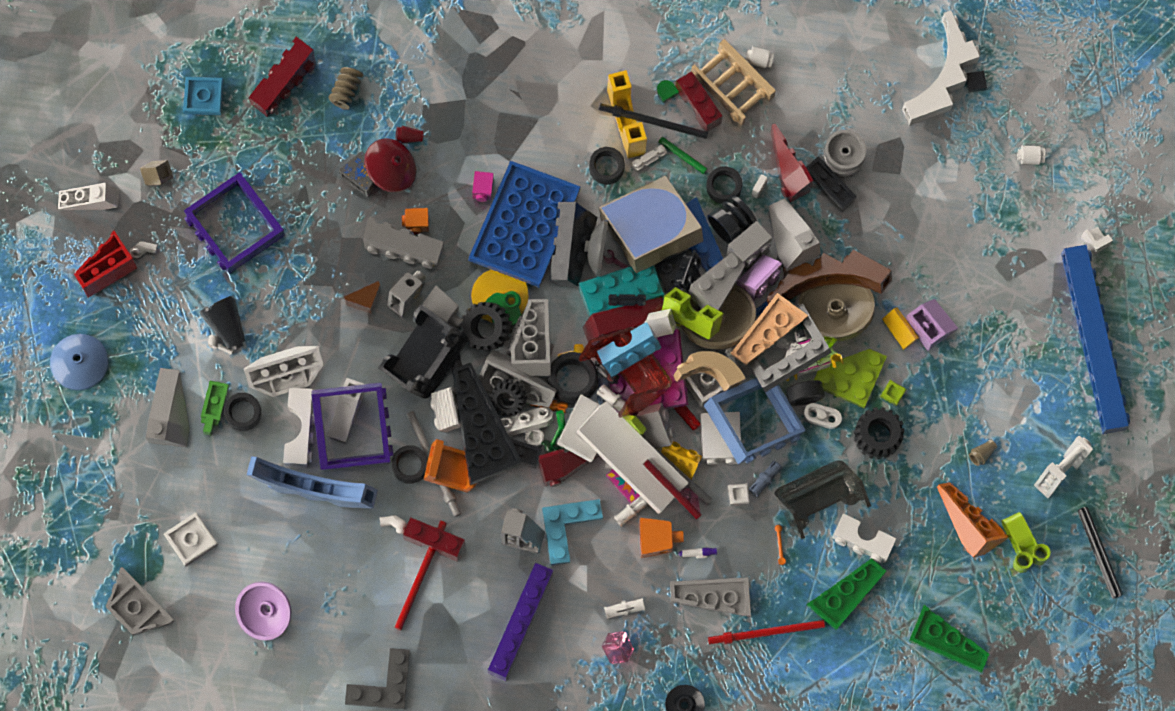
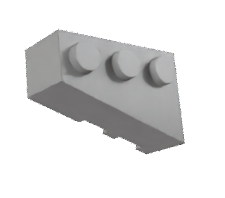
(521, 532)

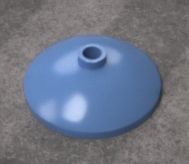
(81, 373)

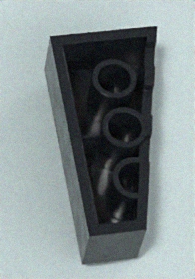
(574, 228)

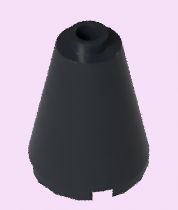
(225, 322)

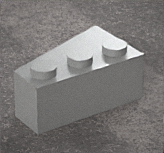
(717, 283)

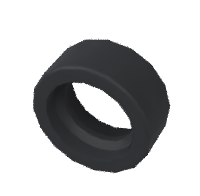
(606, 151)
(728, 171)
(805, 393)
(235, 399)
(409, 449)

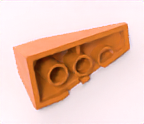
(972, 527)

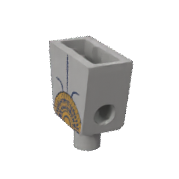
(405, 292)

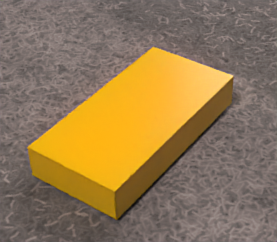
(900, 328)

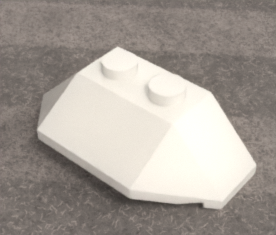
(284, 370)

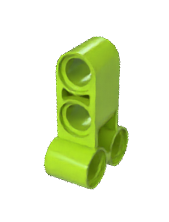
(1023, 542)

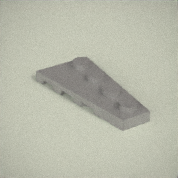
(720, 595)

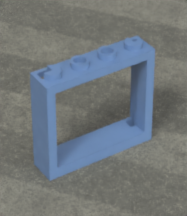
(730, 437)

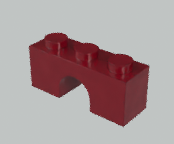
(704, 108)
(437, 539)

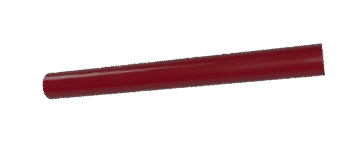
(672, 489)

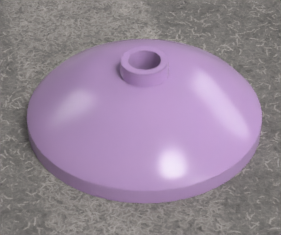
(254, 615)

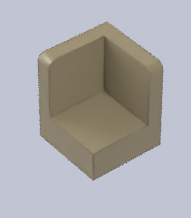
(156, 172)

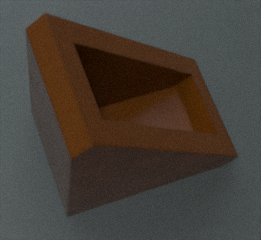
(364, 298)

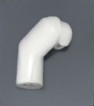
(143, 247)
(395, 521)

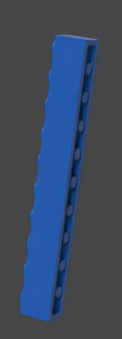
(1095, 340)

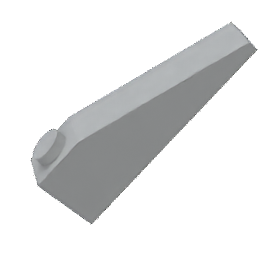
(792, 236)
(498, 367)

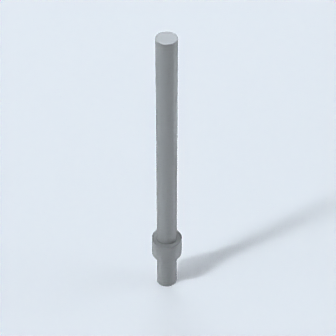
(449, 496)

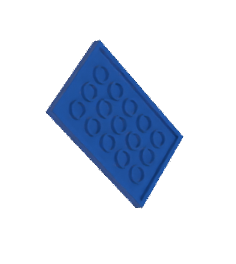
(522, 224)

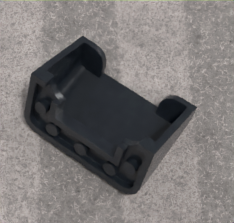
(425, 354)

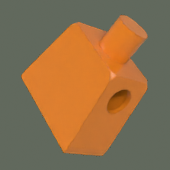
(657, 537)

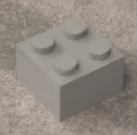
(750, 245)

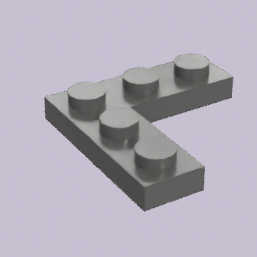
(393, 694)

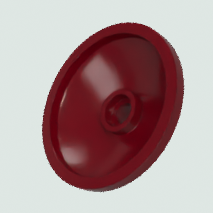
(384, 169)

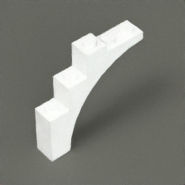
(936, 98)

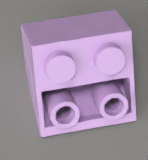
(760, 276)
(931, 323)

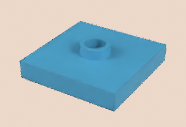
(203, 95)

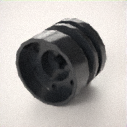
(731, 220)

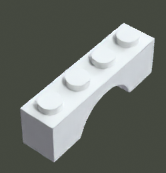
(297, 451)

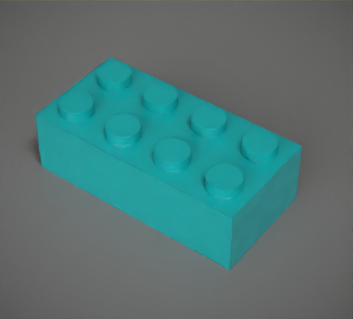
(624, 281)

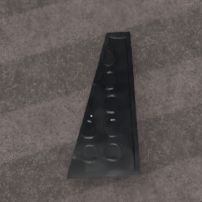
(484, 437)

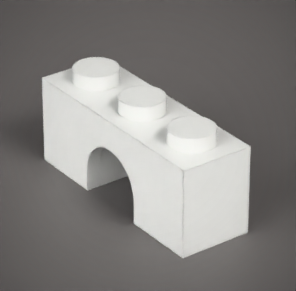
(877, 548)

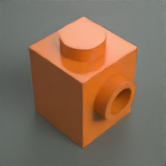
(416, 220)

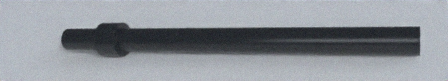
(618, 111)

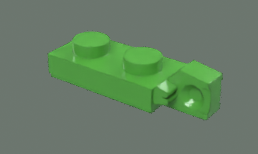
(213, 405)

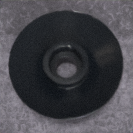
(687, 694)

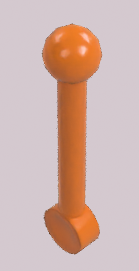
(781, 561)

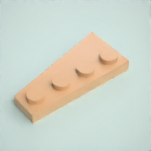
(770, 327)

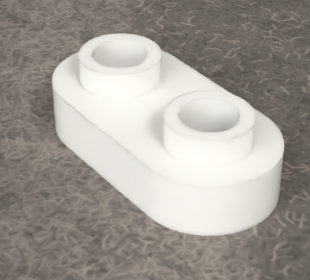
(822, 415)

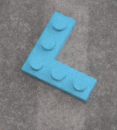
(560, 515)

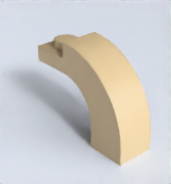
(713, 364)

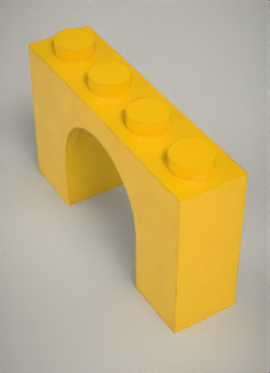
(631, 132)

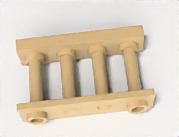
(751, 77)

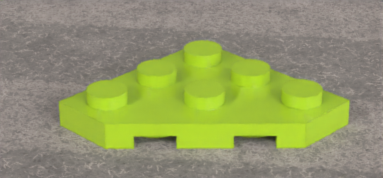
(853, 378)

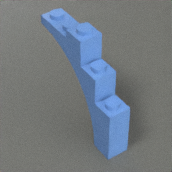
(312, 487)

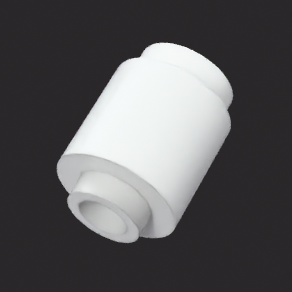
(759, 57)
(1031, 155)

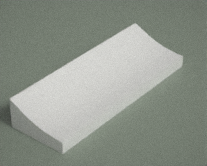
(626, 452)

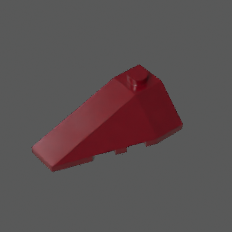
(560, 465)

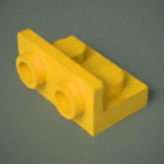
(683, 458)

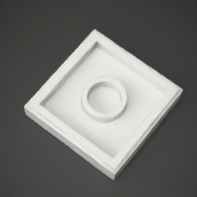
(190, 539)

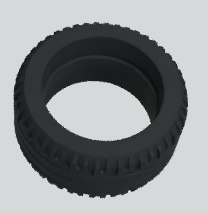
(571, 358)

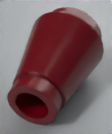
(408, 135)

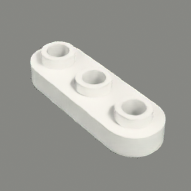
(534, 421)

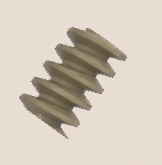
(343, 87)

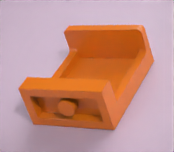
(447, 467)

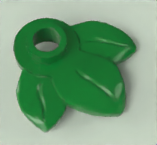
(511, 309)

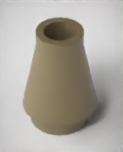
(981, 453)

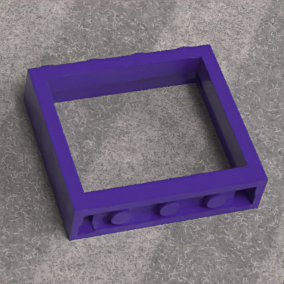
(255, 249)
(326, 463)

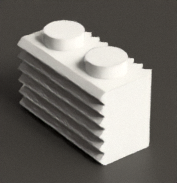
(446, 410)

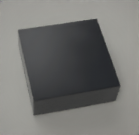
(976, 81)

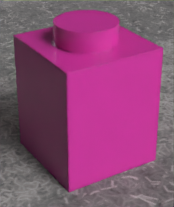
(483, 186)

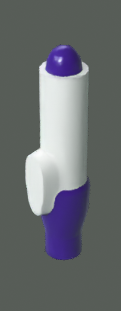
(698, 553)

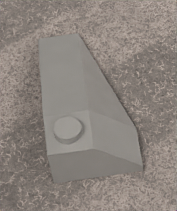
(532, 344)
(168, 413)

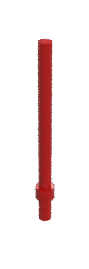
(417, 583)
(728, 637)

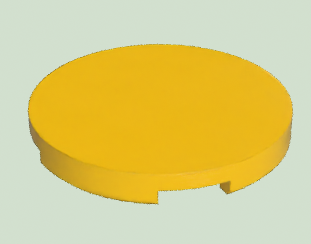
(496, 282)

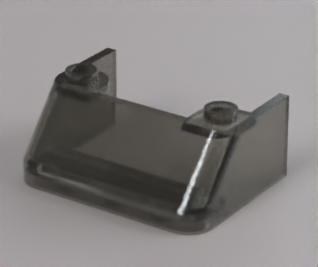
(818, 491)

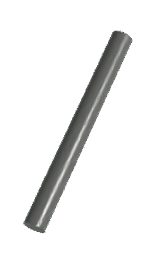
(693, 486)

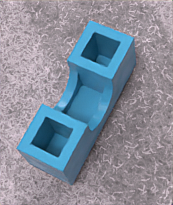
(619, 358)

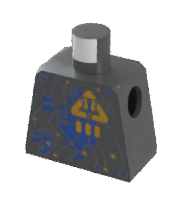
(356, 174)

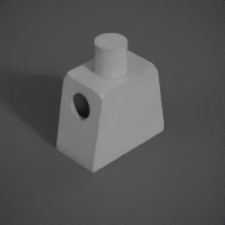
(443, 306)

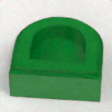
(666, 90)

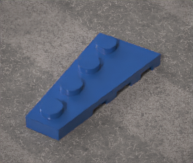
(708, 248)

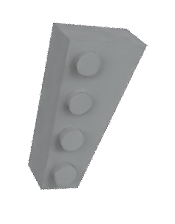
(402, 244)

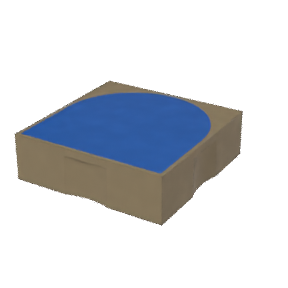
(651, 224)

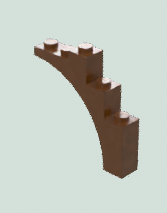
(826, 270)

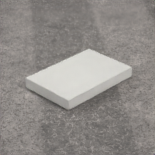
(569, 438)

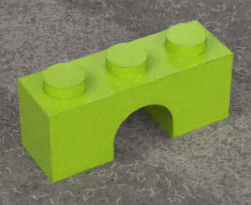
(705, 322)

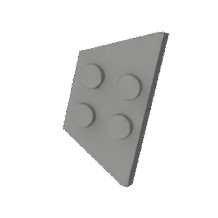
(135, 607)

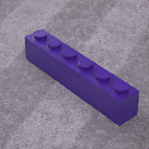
(520, 621)

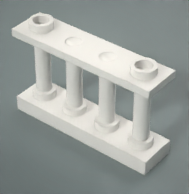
(1054, 474)

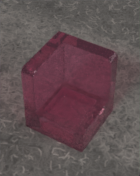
(617, 647)

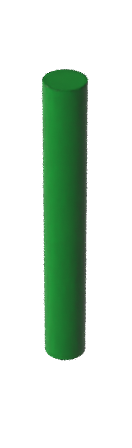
(684, 156)

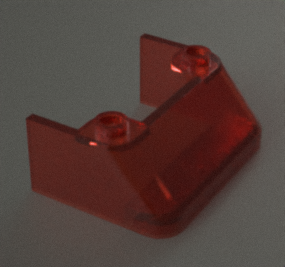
(644, 377)

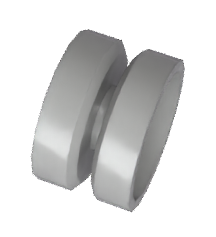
(844, 153)

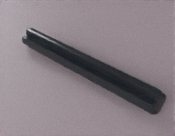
(1100, 552)

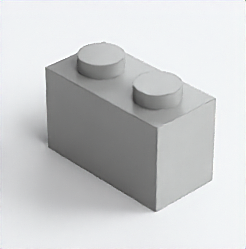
(656, 420)

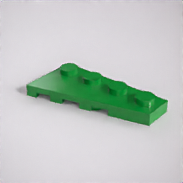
(842, 598)
(943, 639)

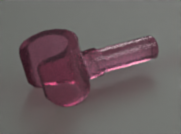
(614, 260)

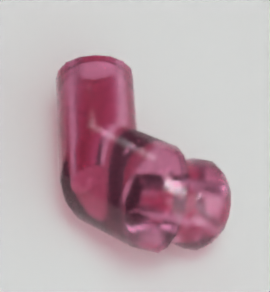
(691, 496)

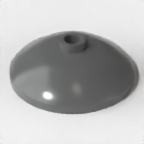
(595, 247)

